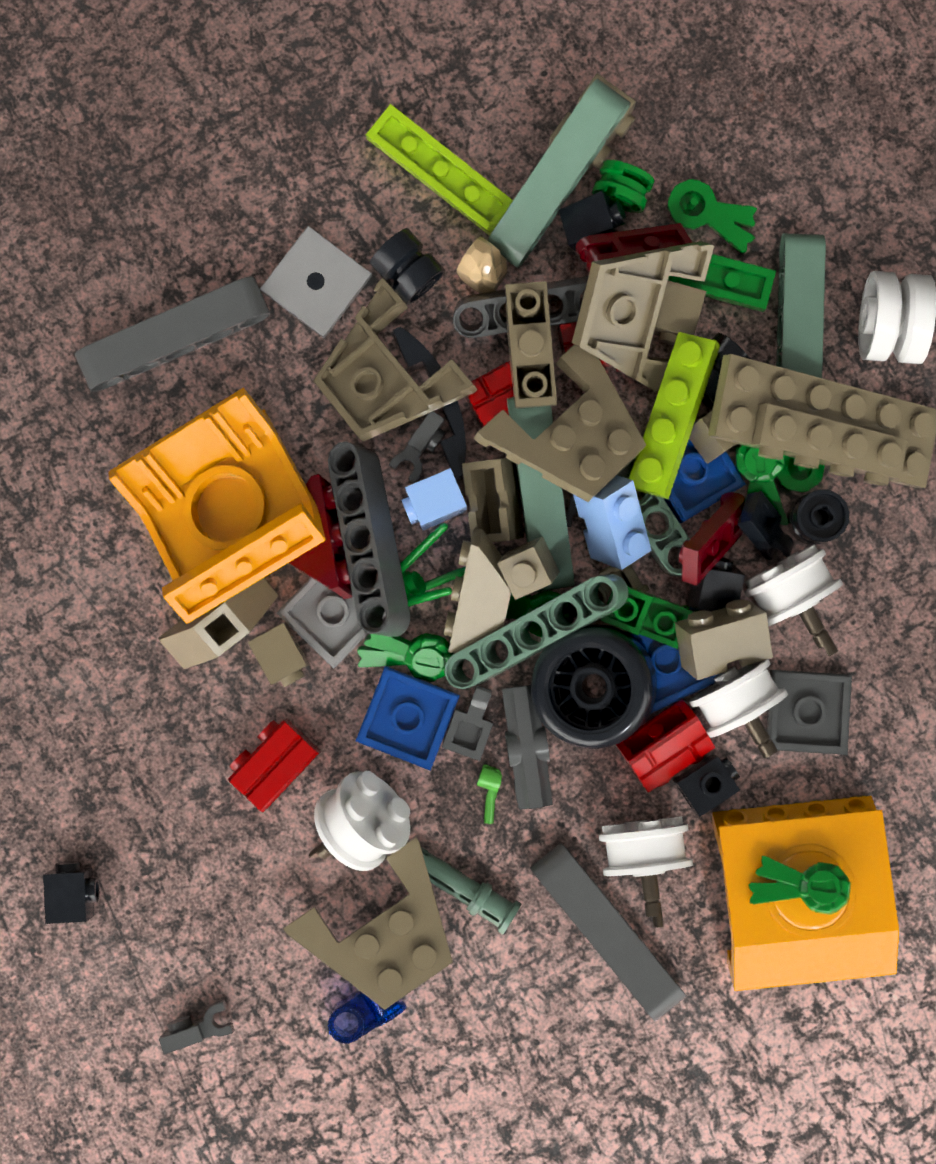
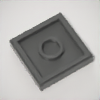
(812, 714)

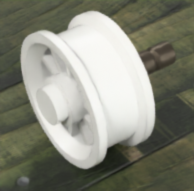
(739, 700)

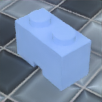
(434, 500)
(614, 524)

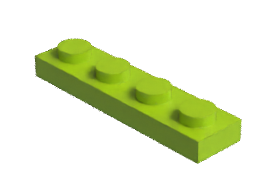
(439, 169)
(674, 414)

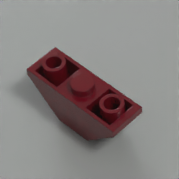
(326, 561)

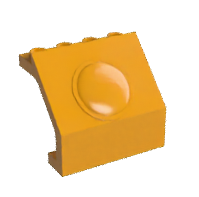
(220, 504)
(785, 939)

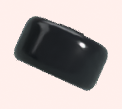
(562, 691)

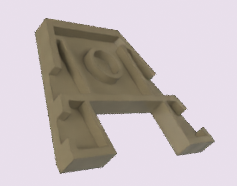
(625, 302)
(371, 384)
(584, 443)
(394, 948)

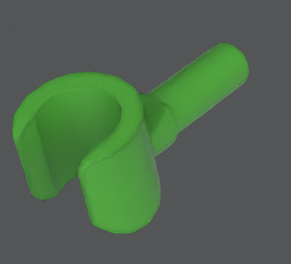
(490, 779)

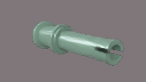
(478, 897)

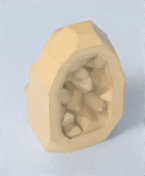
(482, 266)

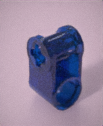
(367, 1013)

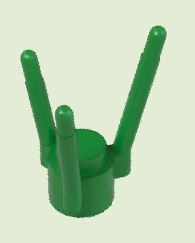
(414, 583)

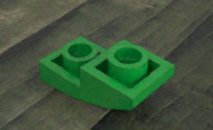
(648, 616)

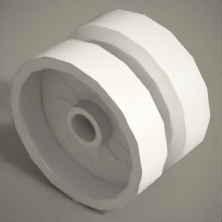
(897, 317)

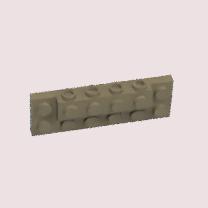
(823, 423)

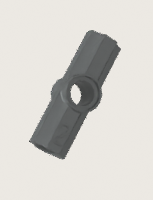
(527, 749)

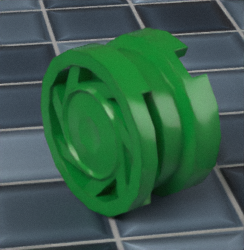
(624, 184)

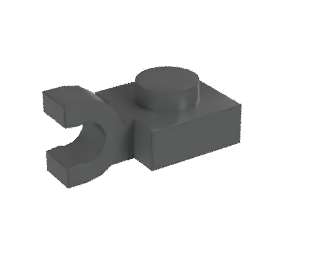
(426, 437)
(469, 729)
(186, 1032)

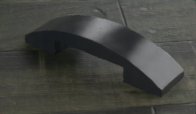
(417, 357)

